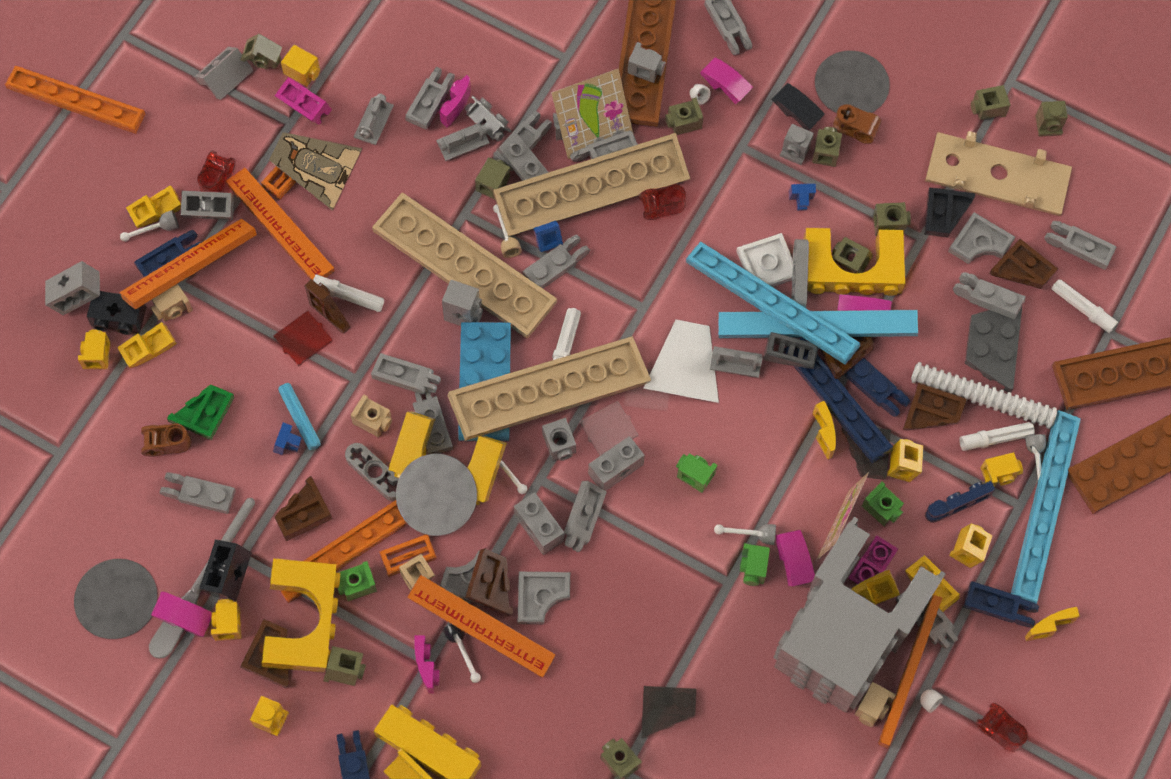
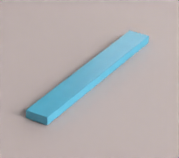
(773, 303)
(853, 323)
(1045, 507)

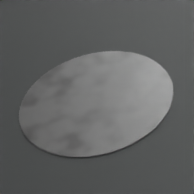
(852, 80)
(436, 494)
(115, 598)

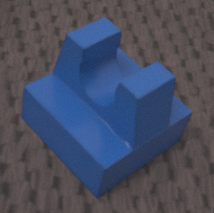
(802, 194)
(548, 236)
(286, 440)

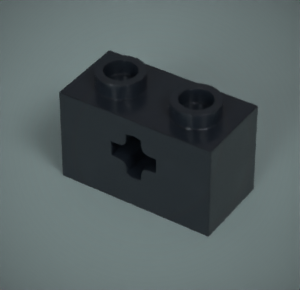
(104, 314)
(225, 570)

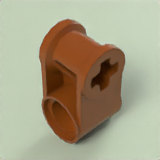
(859, 123)
(159, 440)

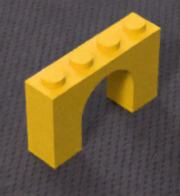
(884, 277)
(413, 444)
(318, 583)

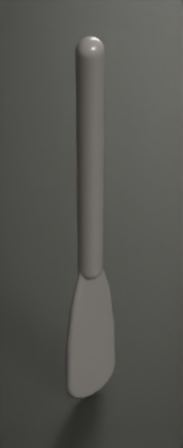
(168, 635)

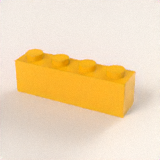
(426, 746)

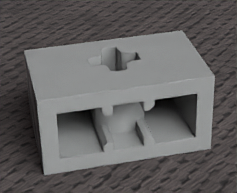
(207, 205)
(72, 288)
(461, 303)
(616, 464)
(539, 523)

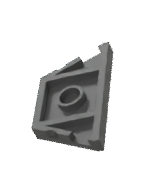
(994, 346)

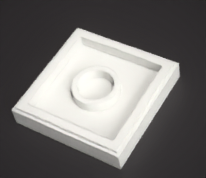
(768, 260)

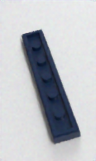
(844, 408)

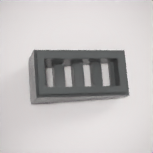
(789, 359)

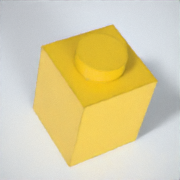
(300, 65)

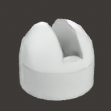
(701, 89)
(931, 700)

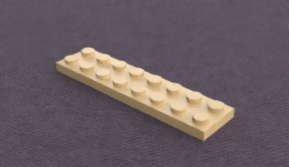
(591, 184)
(460, 259)
(548, 388)

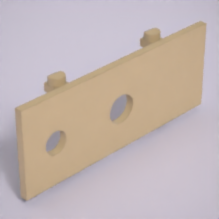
(1029, 179)

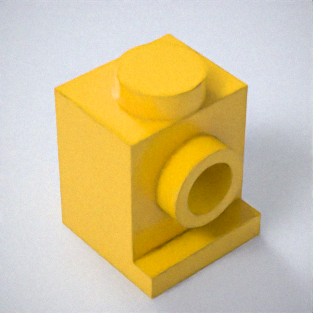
(94, 350)
(906, 460)
(1001, 469)
(971, 545)
(226, 620)
(269, 716)

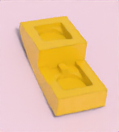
(149, 210)
(148, 346)
(826, 435)
(878, 588)
(944, 589)
(1047, 626)

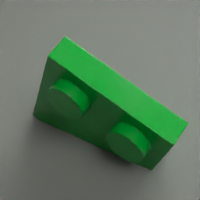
(204, 412)

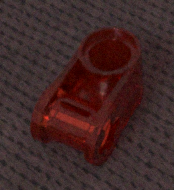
(215, 170)
(661, 201)
(1001, 726)

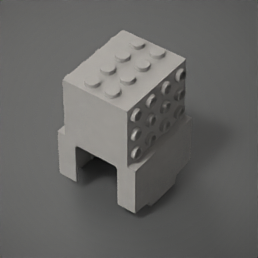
(843, 637)

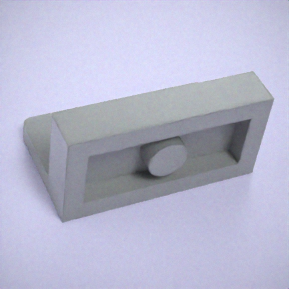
(224, 72)

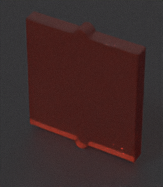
(303, 338)

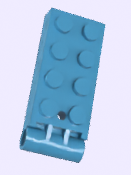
(484, 356)

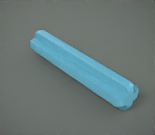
(299, 416)

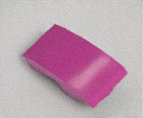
(729, 80)
(459, 95)
(860, 303)
(796, 557)
(874, 560)
(182, 614)
(429, 676)

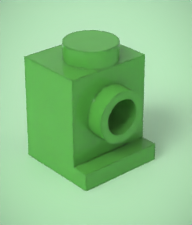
(695, 471)
(881, 513)
(754, 564)
(362, 588)

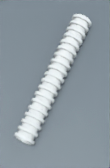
(985, 395)

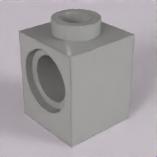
(556, 430)

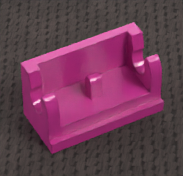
(302, 100)

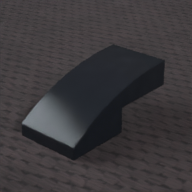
(797, 104)

